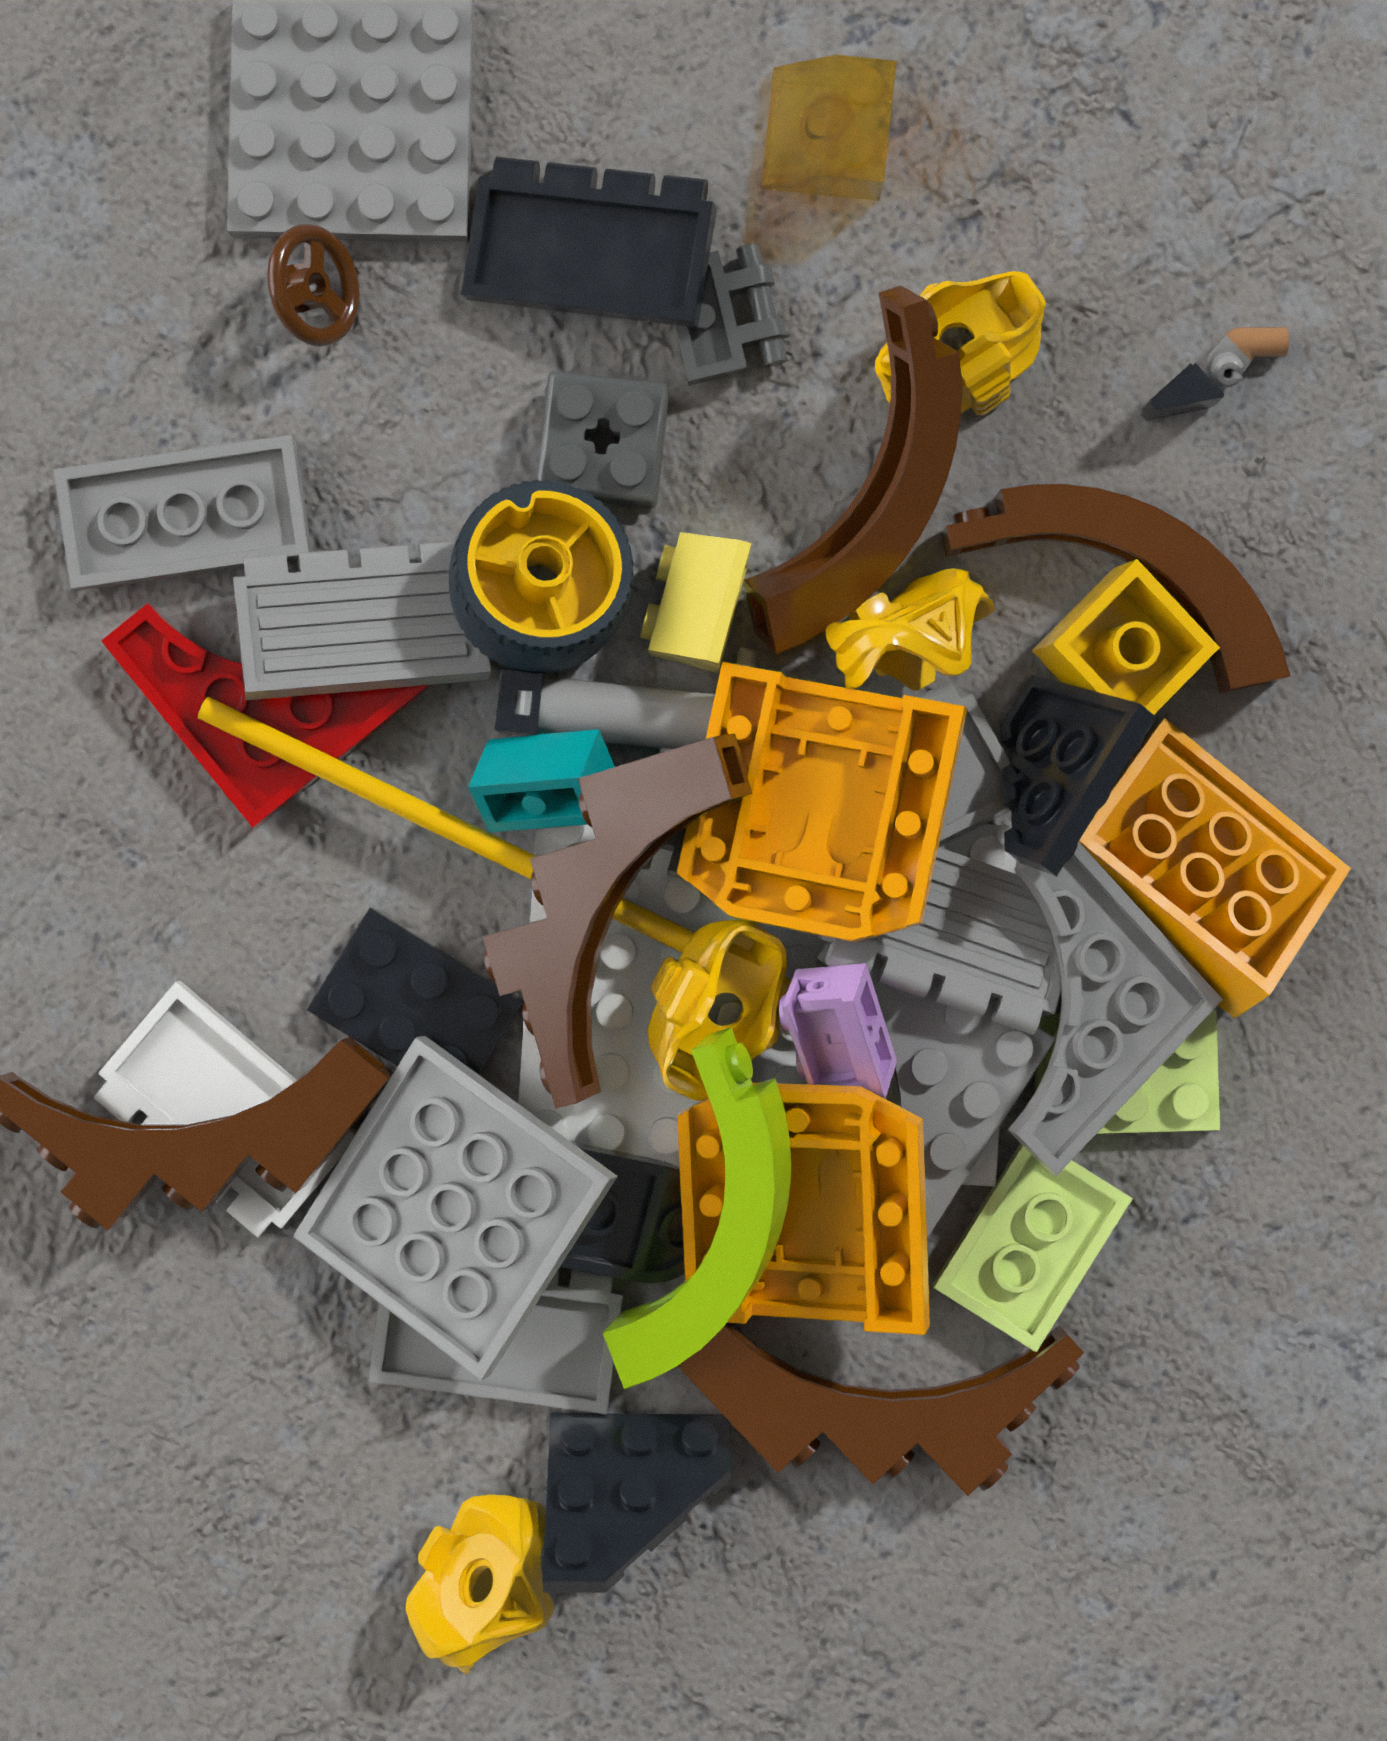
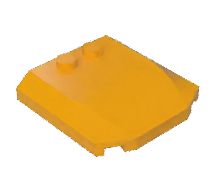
(838, 809)
(852, 1215)

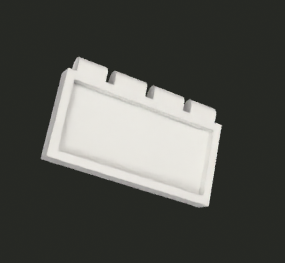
(197, 1067)

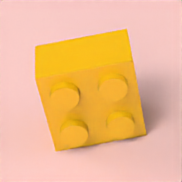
(1127, 640)

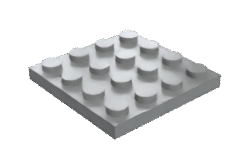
(351, 118)
(454, 1206)

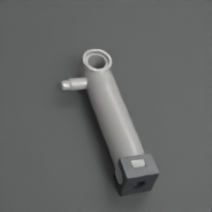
(621, 712)

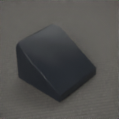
(1184, 394)

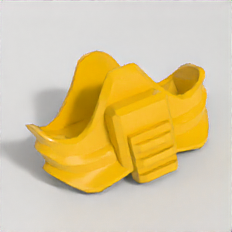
(1005, 321)
(914, 633)
(718, 959)
(481, 1581)

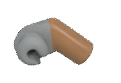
(1240, 348)

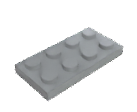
(181, 512)

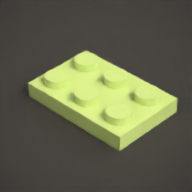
(1176, 1096)
(1031, 1246)

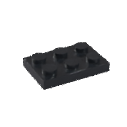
(404, 988)

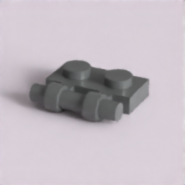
(718, 343)

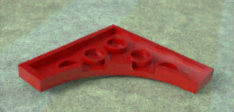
(181, 675)

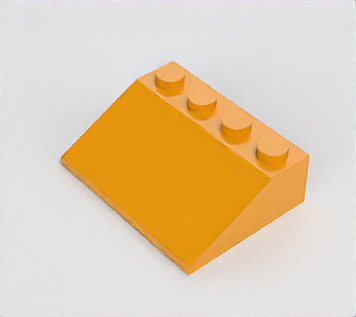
(1213, 865)

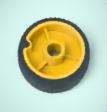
(529, 620)

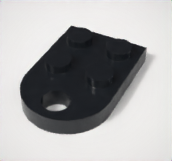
(630, 1225)

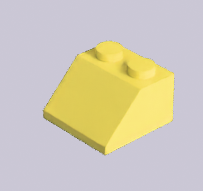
(697, 601)

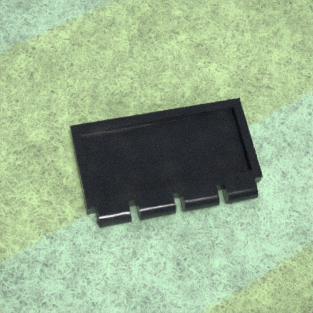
(590, 247)

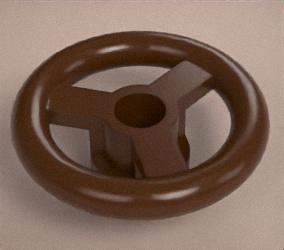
(307, 286)

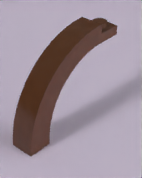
(895, 500)
(1168, 548)

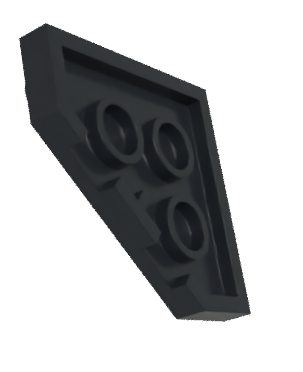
(1063, 763)
(623, 1489)

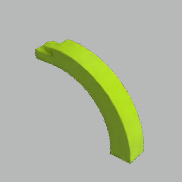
(755, 1203)

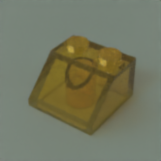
(829, 127)

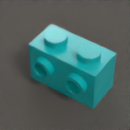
(535, 779)

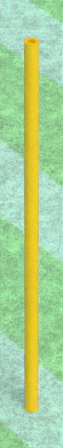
(422, 813)

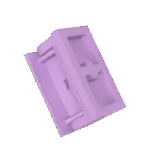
(838, 1028)

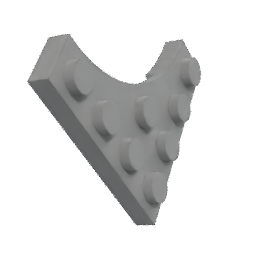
(1121, 1013)
(956, 1076)

